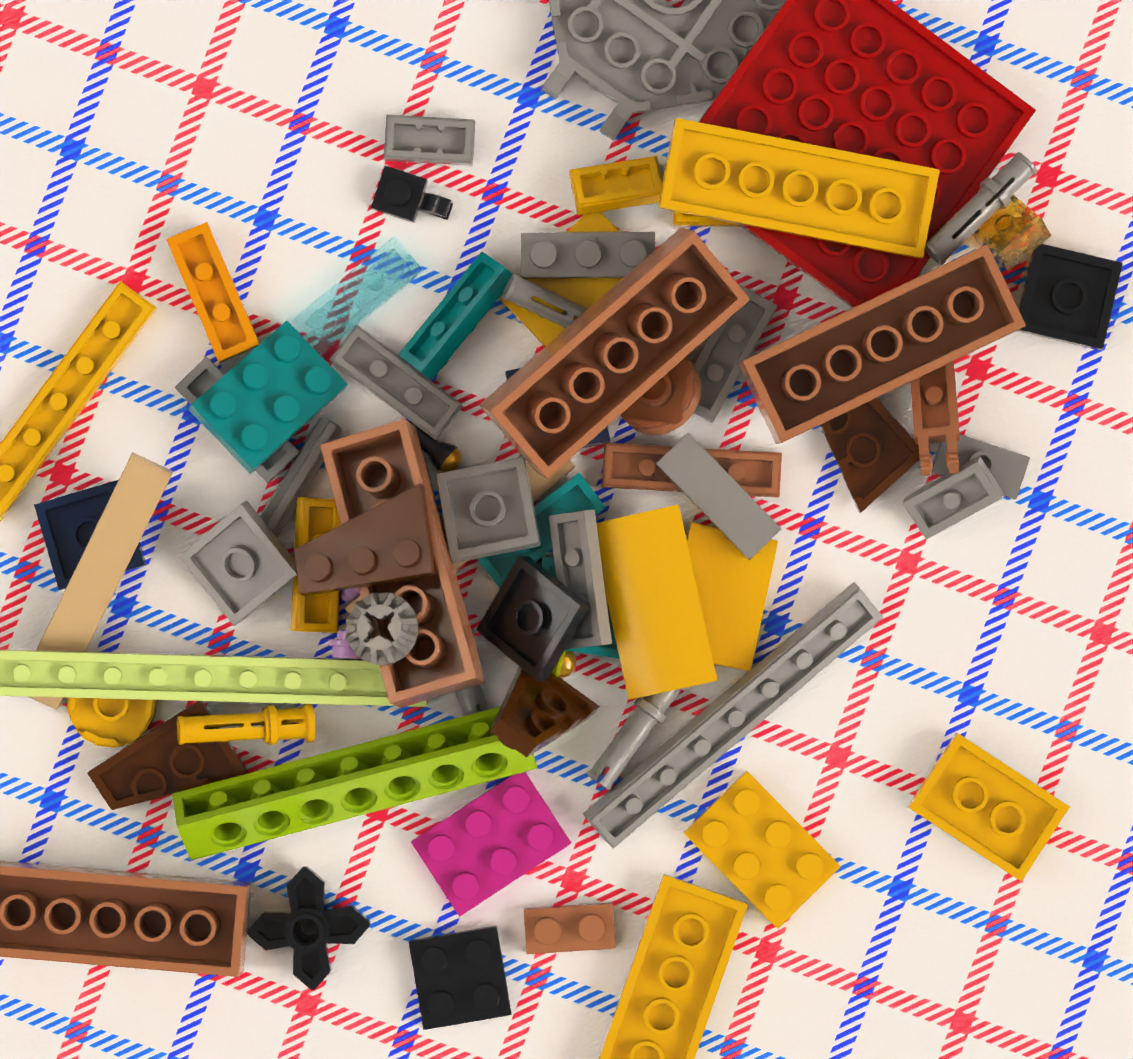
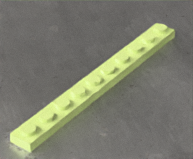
(192, 677)

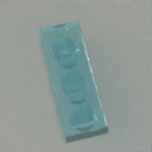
(357, 295)

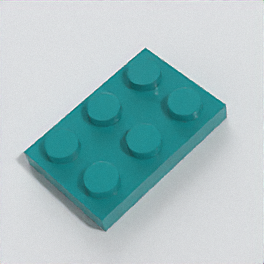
(268, 397)

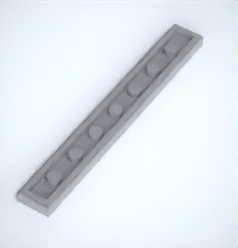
(733, 715)

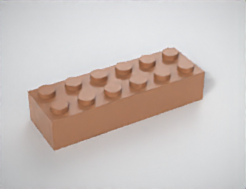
(881, 344)
(615, 352)
(364, 474)
(123, 919)

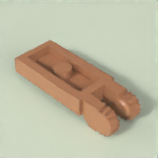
(936, 416)

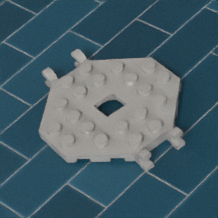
(651, 52)

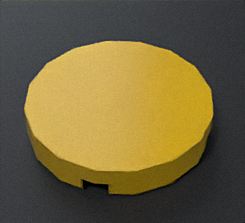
(111, 720)

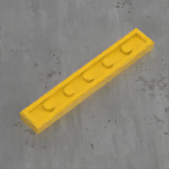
(69, 389)

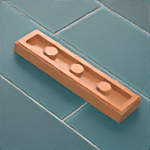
(636, 468)

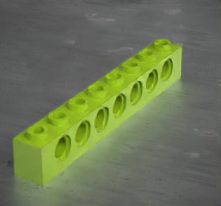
(344, 784)

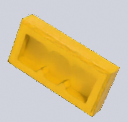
(616, 185)

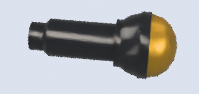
(443, 455)

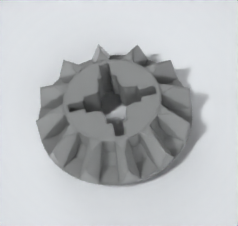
(402, 628)

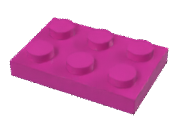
(491, 842)

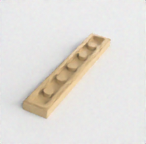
(105, 559)

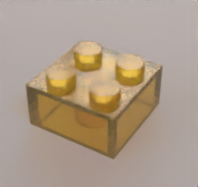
(1012, 233)

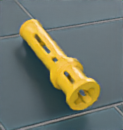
(271, 730)

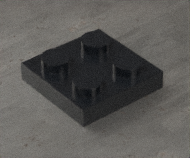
(1069, 296)
(532, 618)
(460, 977)

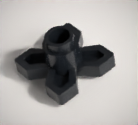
(284, 929)

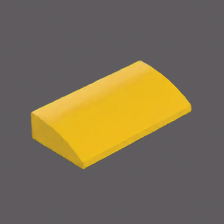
(654, 603)

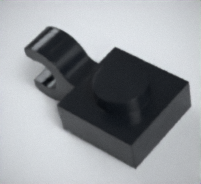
(404, 195)

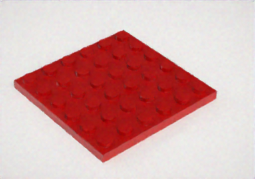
(875, 87)

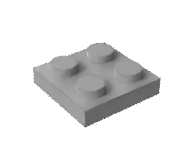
(488, 509)
(240, 563)

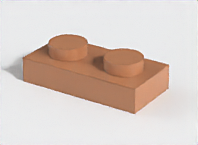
(569, 928)

